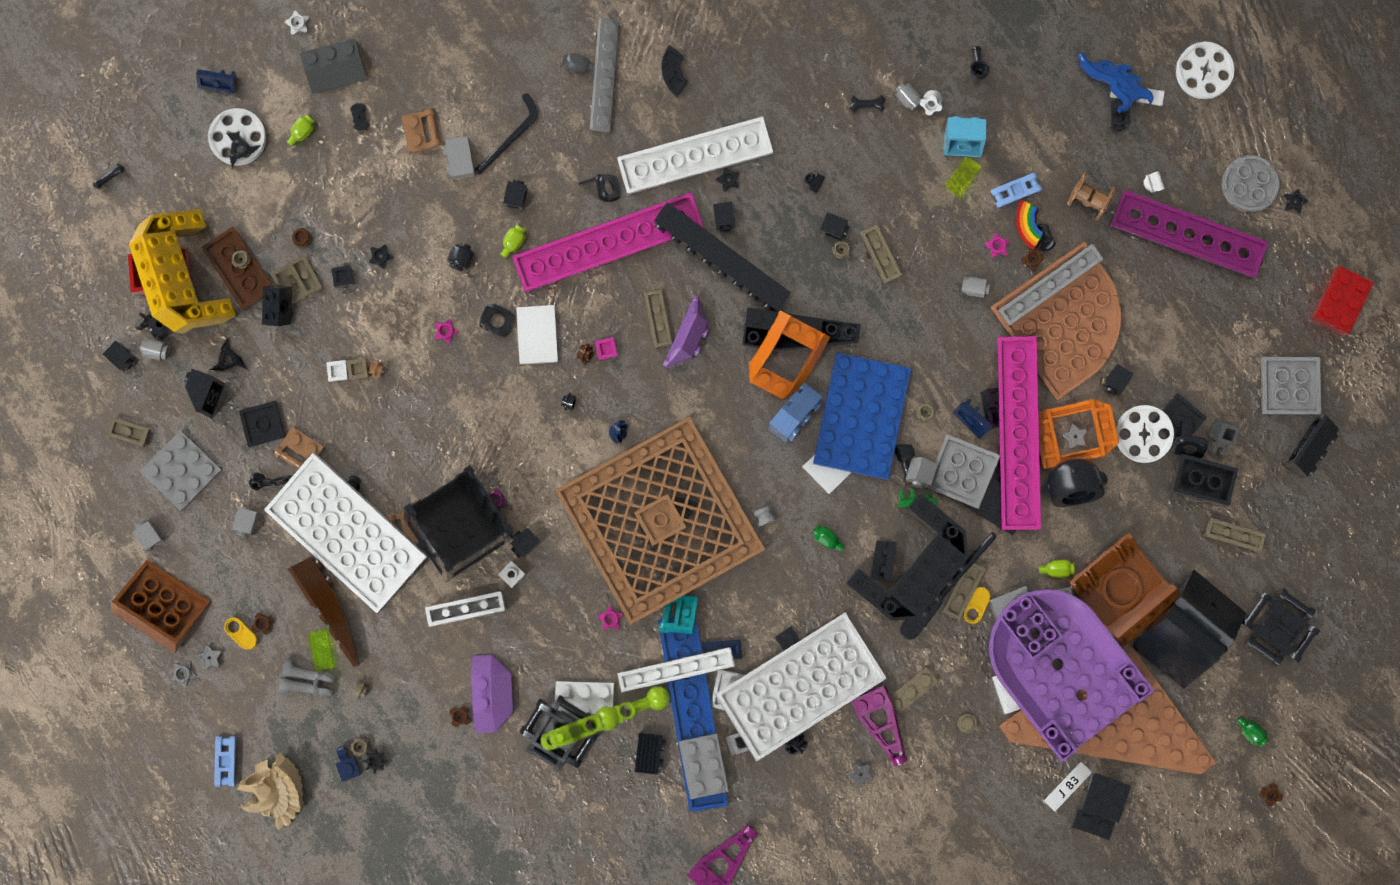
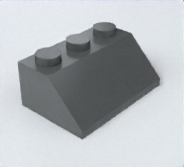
(333, 66)

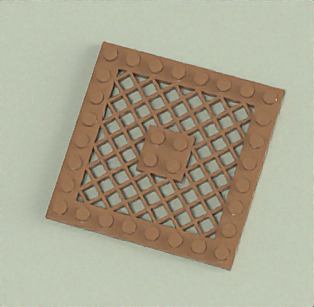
(659, 520)

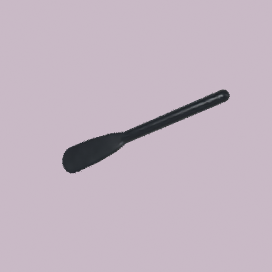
(912, 627)

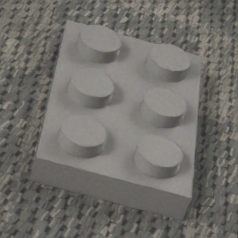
(703, 766)

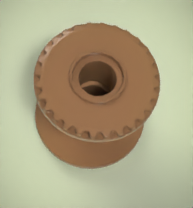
(1090, 196)

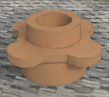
(375, 369)

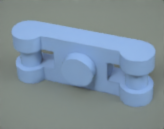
(1016, 190)
(225, 761)

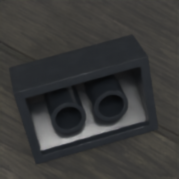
(203, 391)
(1312, 446)

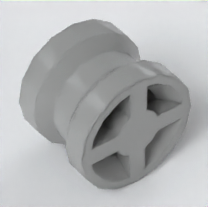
(765, 516)

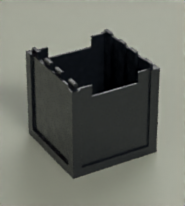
(457, 524)

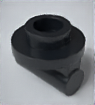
(813, 181)

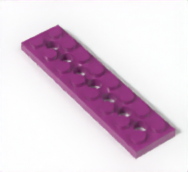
(1200, 226)

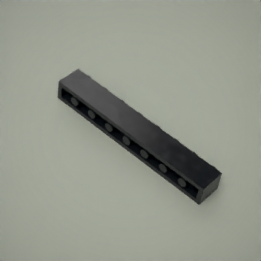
(722, 257)

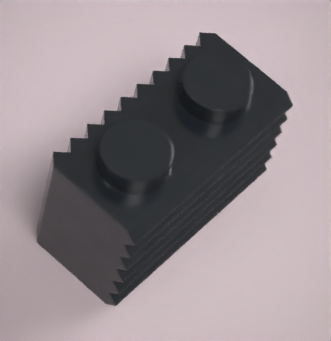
(648, 753)

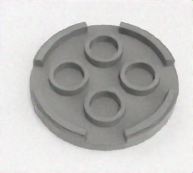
(1250, 183)

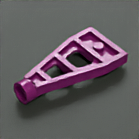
(875, 700)
(703, 875)

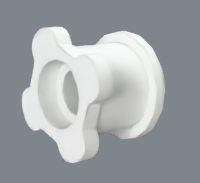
(932, 102)

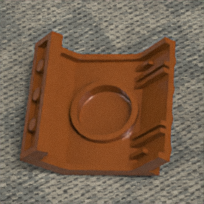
(1124, 590)

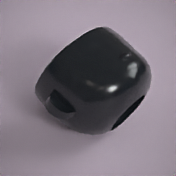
(1075, 483)

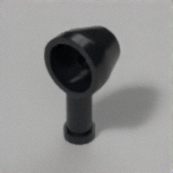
(978, 66)
(904, 453)

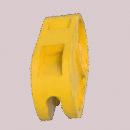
(978, 602)
(244, 636)

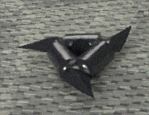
(247, 149)
(225, 350)

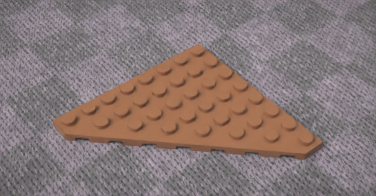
(1144, 734)

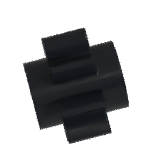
(796, 745)
(380, 761)

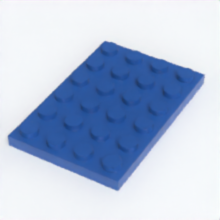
(862, 416)

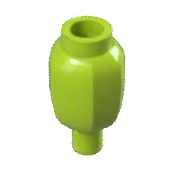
(301, 129)
(513, 240)
(1058, 569)

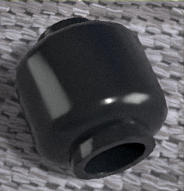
(460, 257)

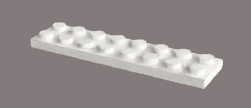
(695, 155)

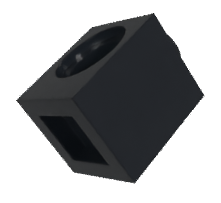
(1115, 124)
(515, 195)
(724, 216)
(834, 227)
(119, 356)
(1117, 380)

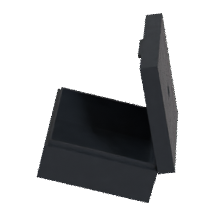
(1192, 631)

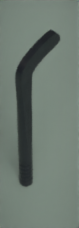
(533, 114)

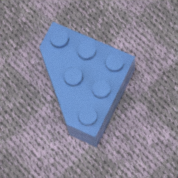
(796, 413)

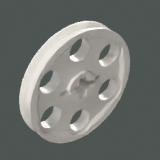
(1212, 66)
(236, 128)
(1153, 428)

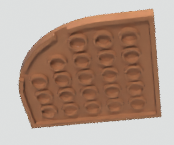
(1072, 327)

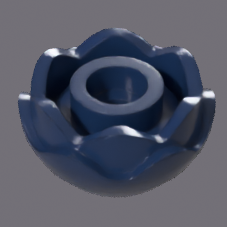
(618, 431)

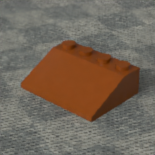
(159, 606)

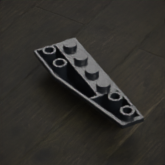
(758, 323)

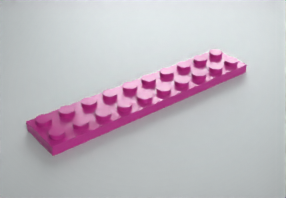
(598, 245)
(1019, 433)

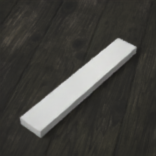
(676, 669)

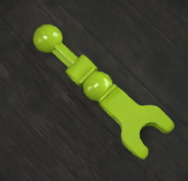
(605, 719)

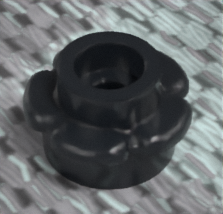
(568, 402)

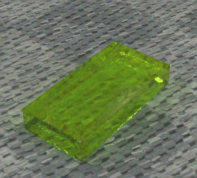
(962, 176)
(321, 650)

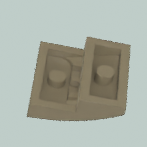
(299, 276)

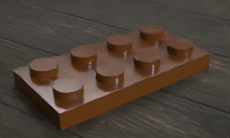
(244, 283)

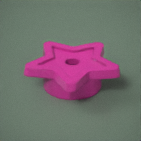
(1002, 245)
(445, 326)
(615, 618)

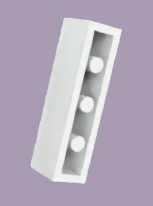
(465, 609)

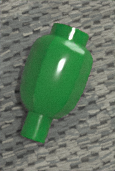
(827, 538)
(1253, 732)

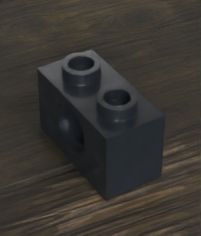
(276, 305)

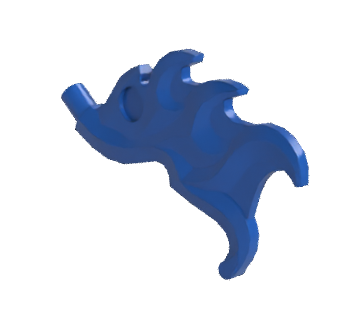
(1121, 82)

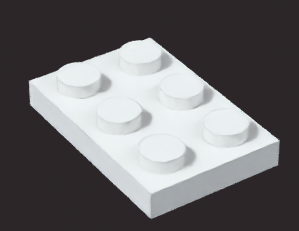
(585, 695)

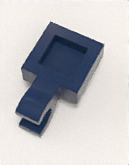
(347, 766)

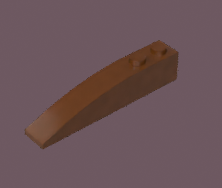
(321, 595)

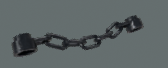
(258, 480)

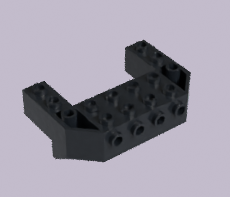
(928, 573)

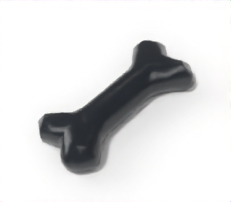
(877, 103)
(108, 176)

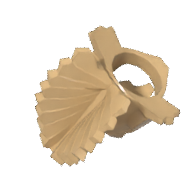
(276, 790)

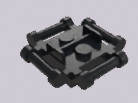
(1279, 627)
(554, 720)

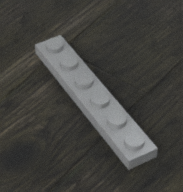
(604, 75)
(1050, 285)

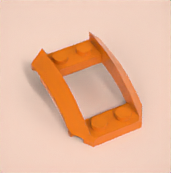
(797, 331)
(1103, 424)

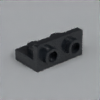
(883, 560)

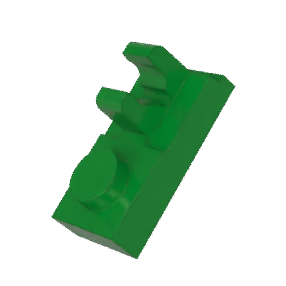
(904, 503)

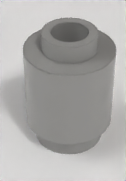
(908, 96)
(975, 286)
(155, 349)

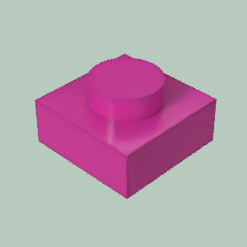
(606, 348)

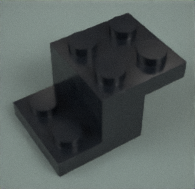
(1101, 806)

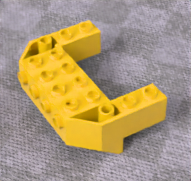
(166, 274)

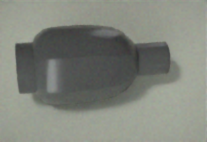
(577, 63)

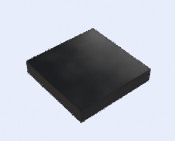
(1177, 410)
(262, 424)

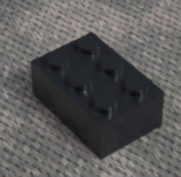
(1203, 480)

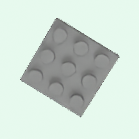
(1291, 385)
(181, 470)
(963, 471)

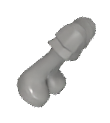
(290, 670)

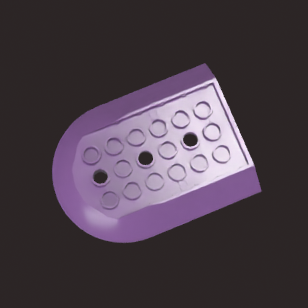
(1089, 660)

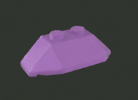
(689, 335)
(490, 693)

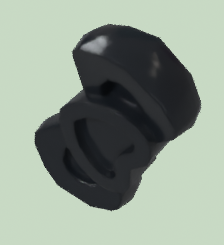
(360, 123)
(1047, 241)
(140, 324)

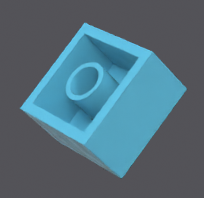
(964, 136)

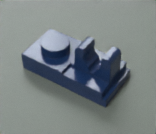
(216, 81)
(972, 419)
(718, 645)

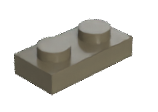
(128, 432)

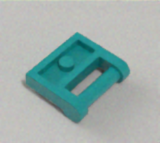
(684, 616)

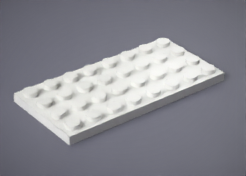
(345, 532)
(800, 686)

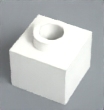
(519, 574)

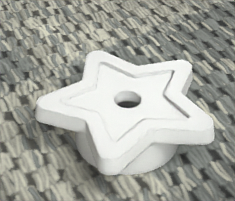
(297, 18)

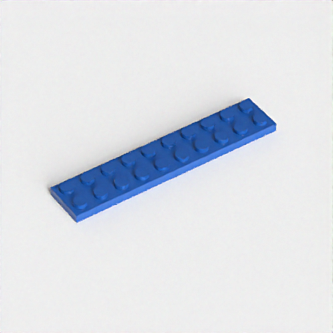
(690, 704)

